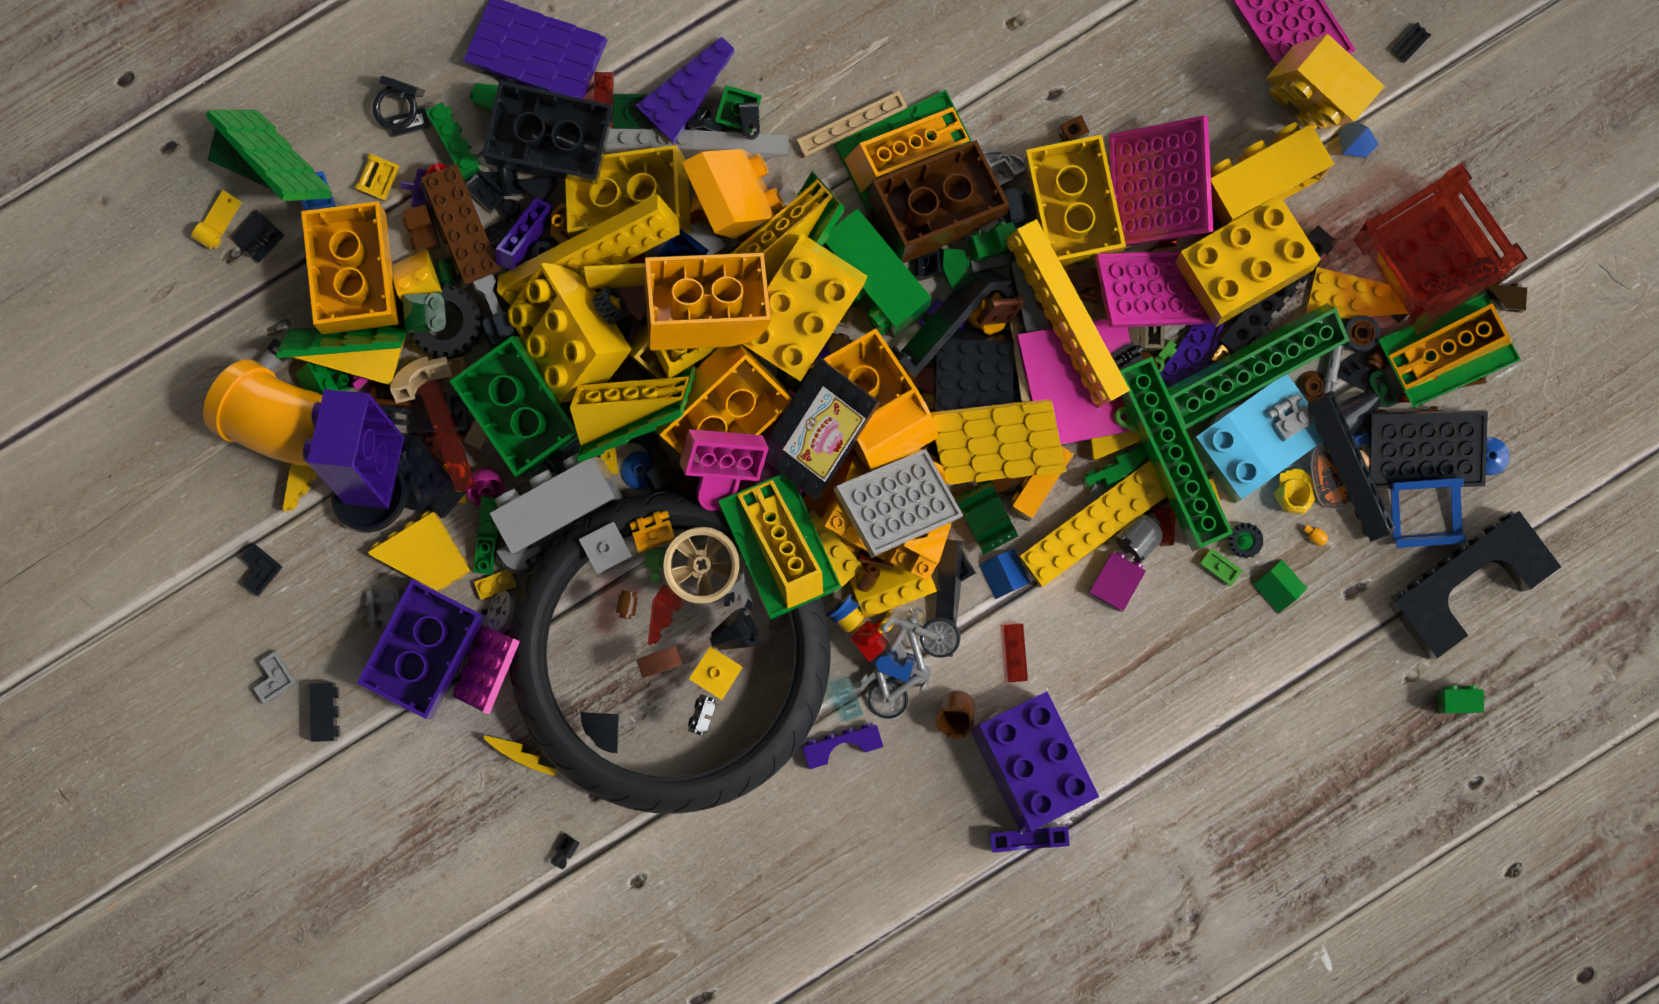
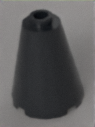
(1359, 409)

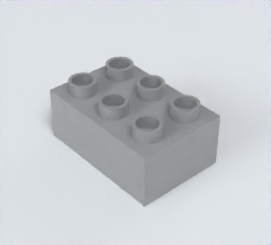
(554, 503)

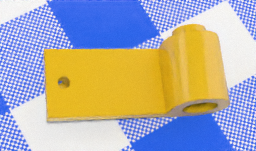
(218, 219)

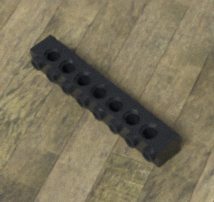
(1324, 243)

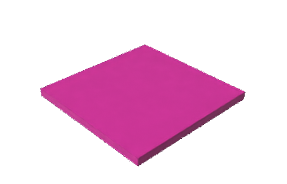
(1053, 377)

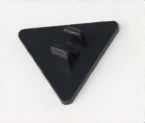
(1355, 371)

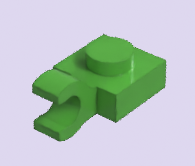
(1168, 351)
(654, 559)

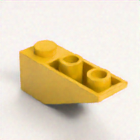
(298, 484)

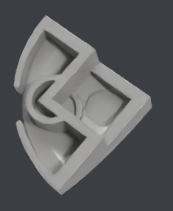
(1005, 167)

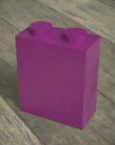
(1117, 581)

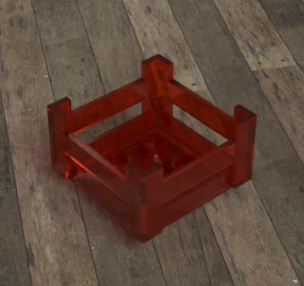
(1437, 250)

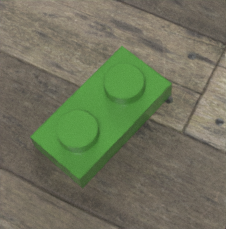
(1221, 567)

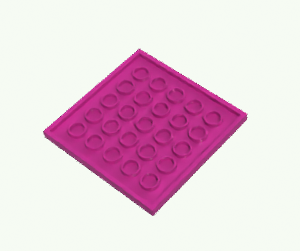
(1163, 180)

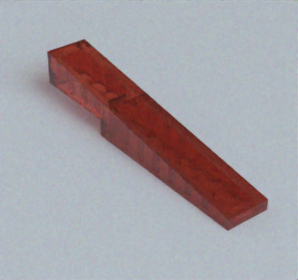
(447, 437)

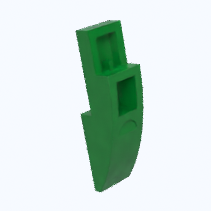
(1124, 464)
(487, 538)

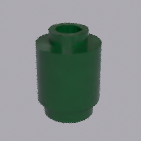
(445, 272)

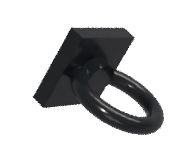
(399, 89)

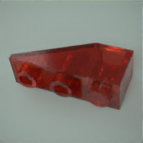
(663, 607)

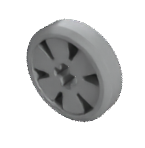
(501, 612)

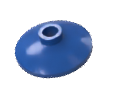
(1501, 458)
(629, 469)

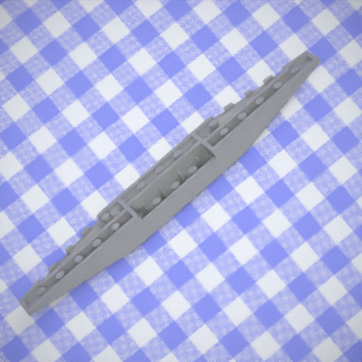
(696, 141)

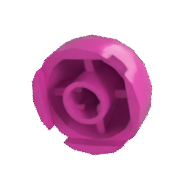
(488, 484)

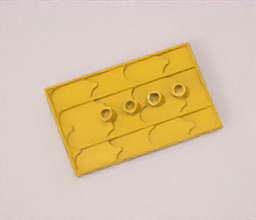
(998, 442)

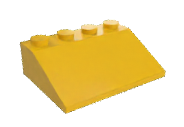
(892, 590)

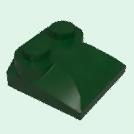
(424, 312)

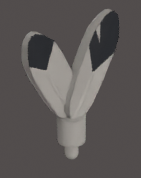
(740, 588)

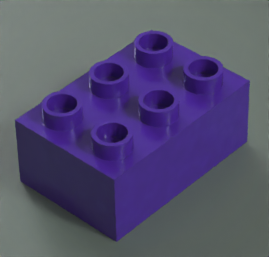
(354, 448)
(421, 649)
(1034, 763)

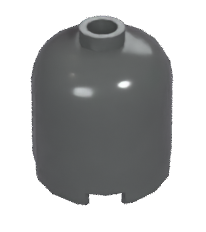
(1140, 537)

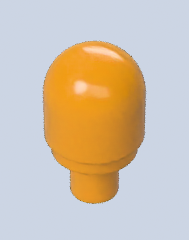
(1316, 535)

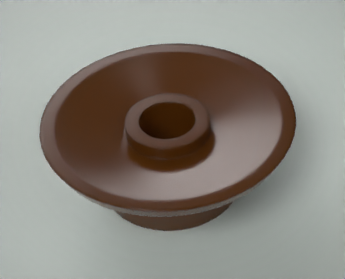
(1306, 379)

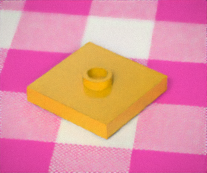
(716, 673)

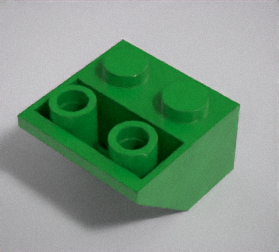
(318, 377)

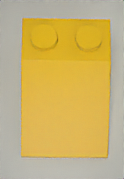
(415, 275)

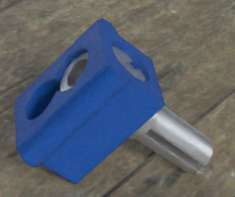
(1362, 439)

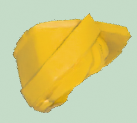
(1295, 491)

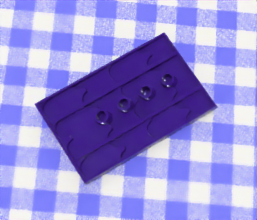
(535, 49)

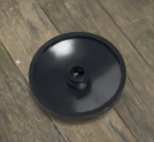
(372, 519)

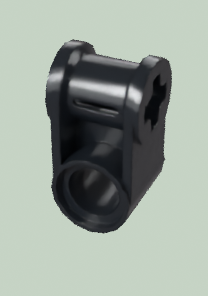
(749, 117)

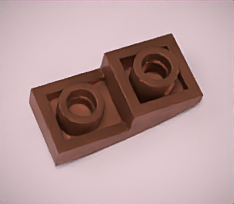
(659, 662)

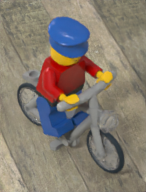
(938, 638)

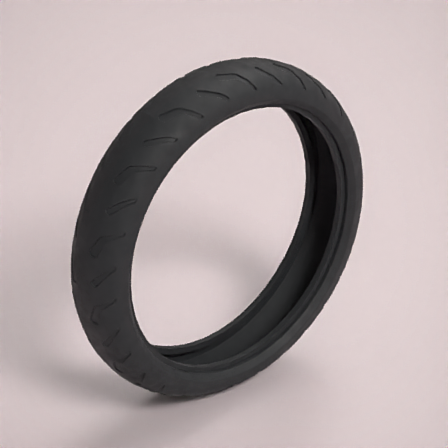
(584, 765)

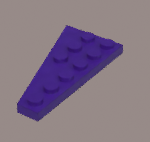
(682, 94)
(1192, 353)

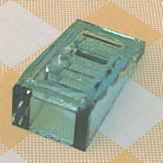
(841, 683)

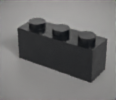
(324, 712)

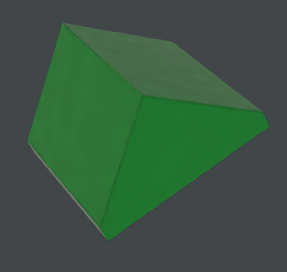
(1280, 586)

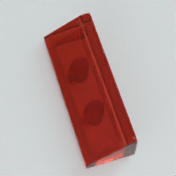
(1015, 653)

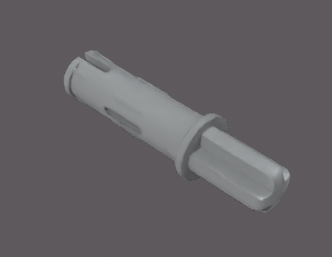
(1332, 370)

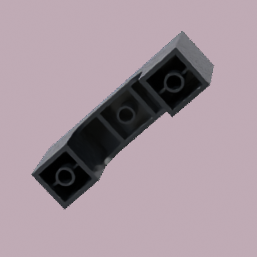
(1425, 602)

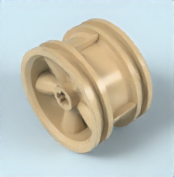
(704, 588)

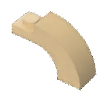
(416, 374)

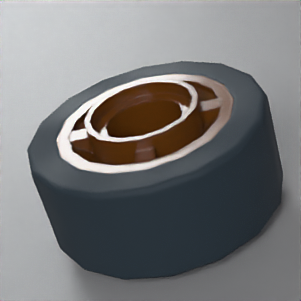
(1371, 330)

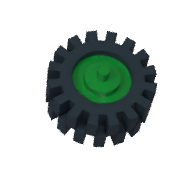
(1246, 540)

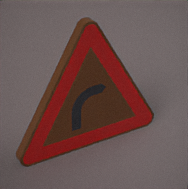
(866, 559)

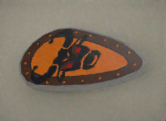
(1326, 480)

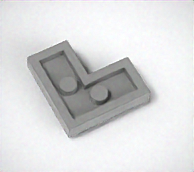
(279, 678)

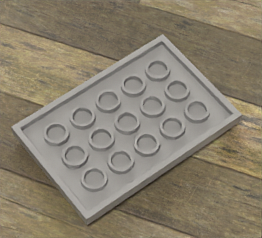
(898, 502)

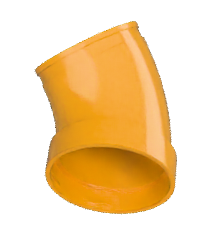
(261, 411)

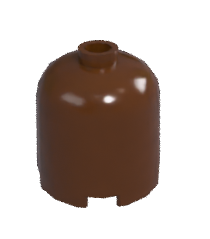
(956, 714)

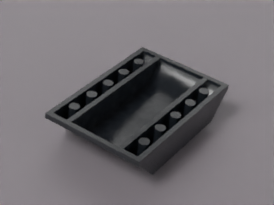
(974, 370)

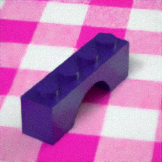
(818, 752)
(1038, 838)

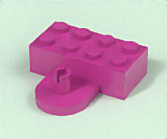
(722, 462)

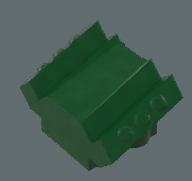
(986, 517)

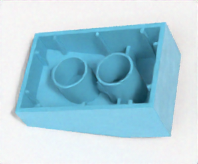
(1245, 446)

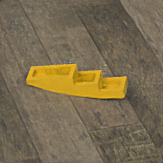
(514, 751)

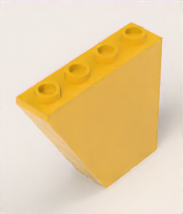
(424, 553)

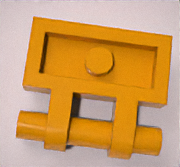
(655, 535)

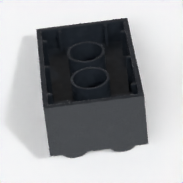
(547, 133)

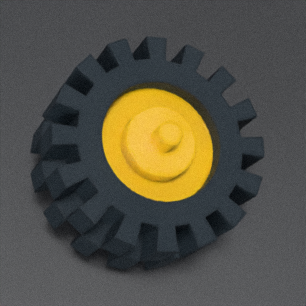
(610, 305)

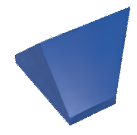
(1357, 140)

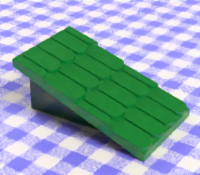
(255, 150)

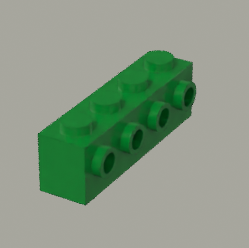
(453, 141)

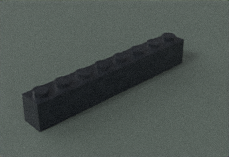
(1351, 466)

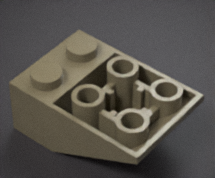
(1149, 337)

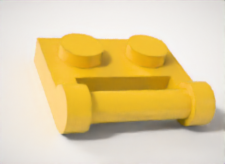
(382, 180)

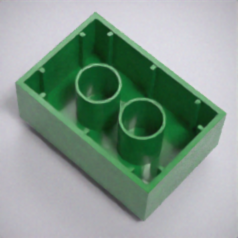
(890, 288)
(516, 406)

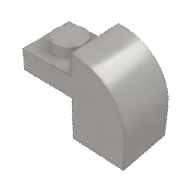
(518, 563)

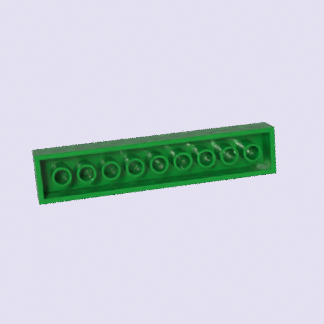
(1258, 364)
(1173, 456)

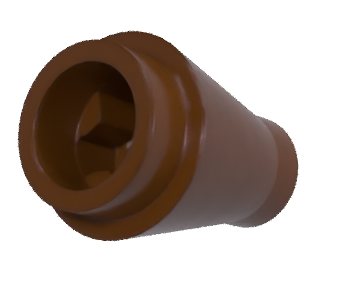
(1377, 359)

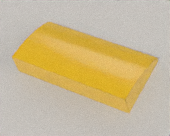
(615, 276)

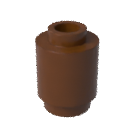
(867, 577)
(627, 604)

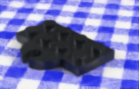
(427, 480)

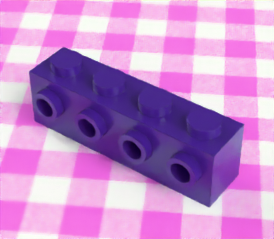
(523, 234)

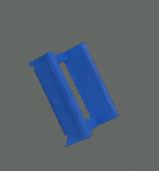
(1454, 537)

